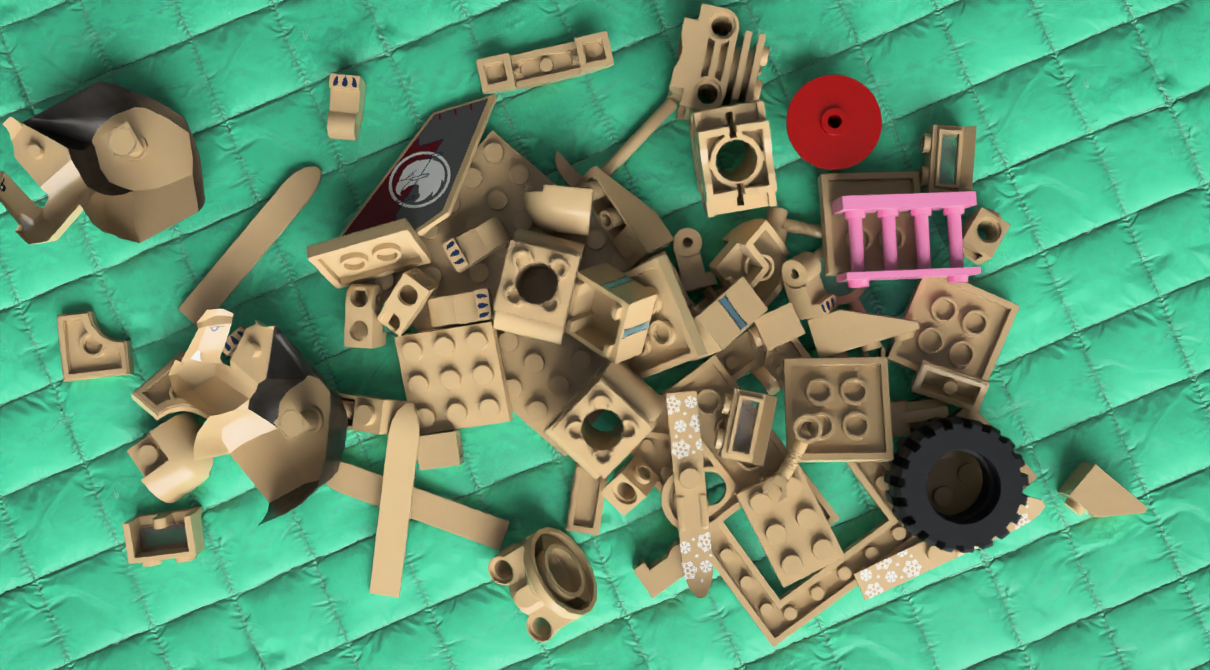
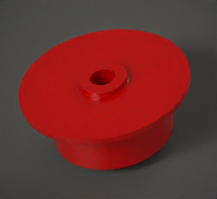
(833, 122)

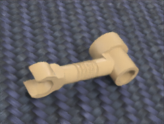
(778, 220)
(797, 449)

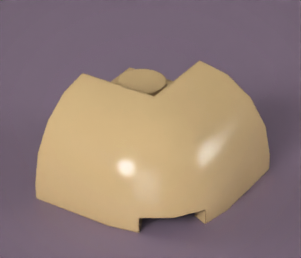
(560, 208)
(756, 254)
(168, 457)

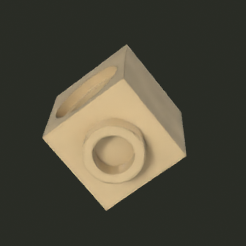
(995, 228)
(776, 328)
(440, 450)
(630, 485)

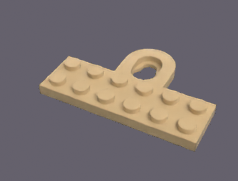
(712, 383)

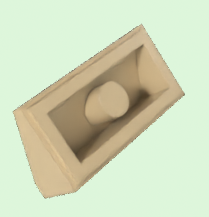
(949, 386)

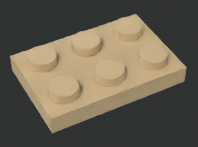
(791, 531)

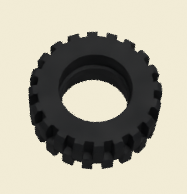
(999, 493)

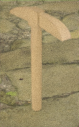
(572, 177)

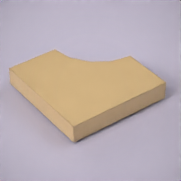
(90, 351)
(159, 397)

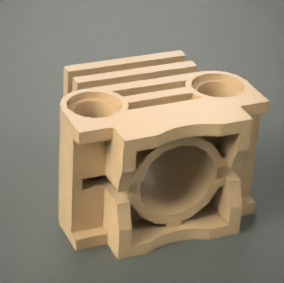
(713, 64)
(753, 181)
(525, 253)
(618, 391)

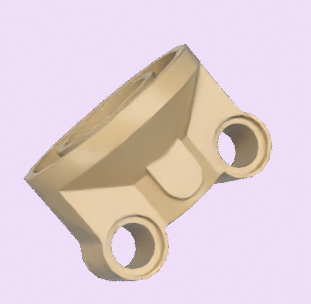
(546, 580)

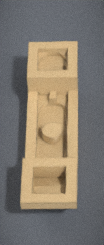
(545, 65)

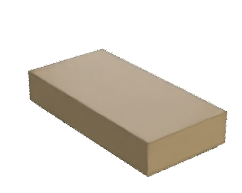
(585, 503)

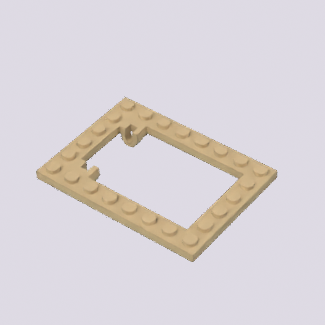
(785, 614)

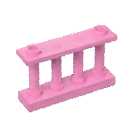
(920, 207)

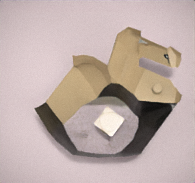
(107, 155)
(263, 410)

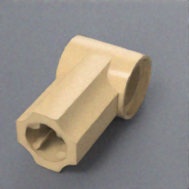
(908, 414)

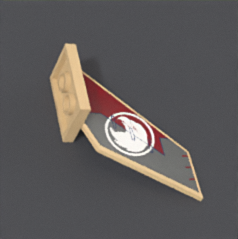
(407, 201)

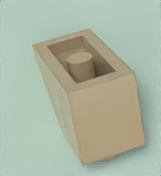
(1097, 494)

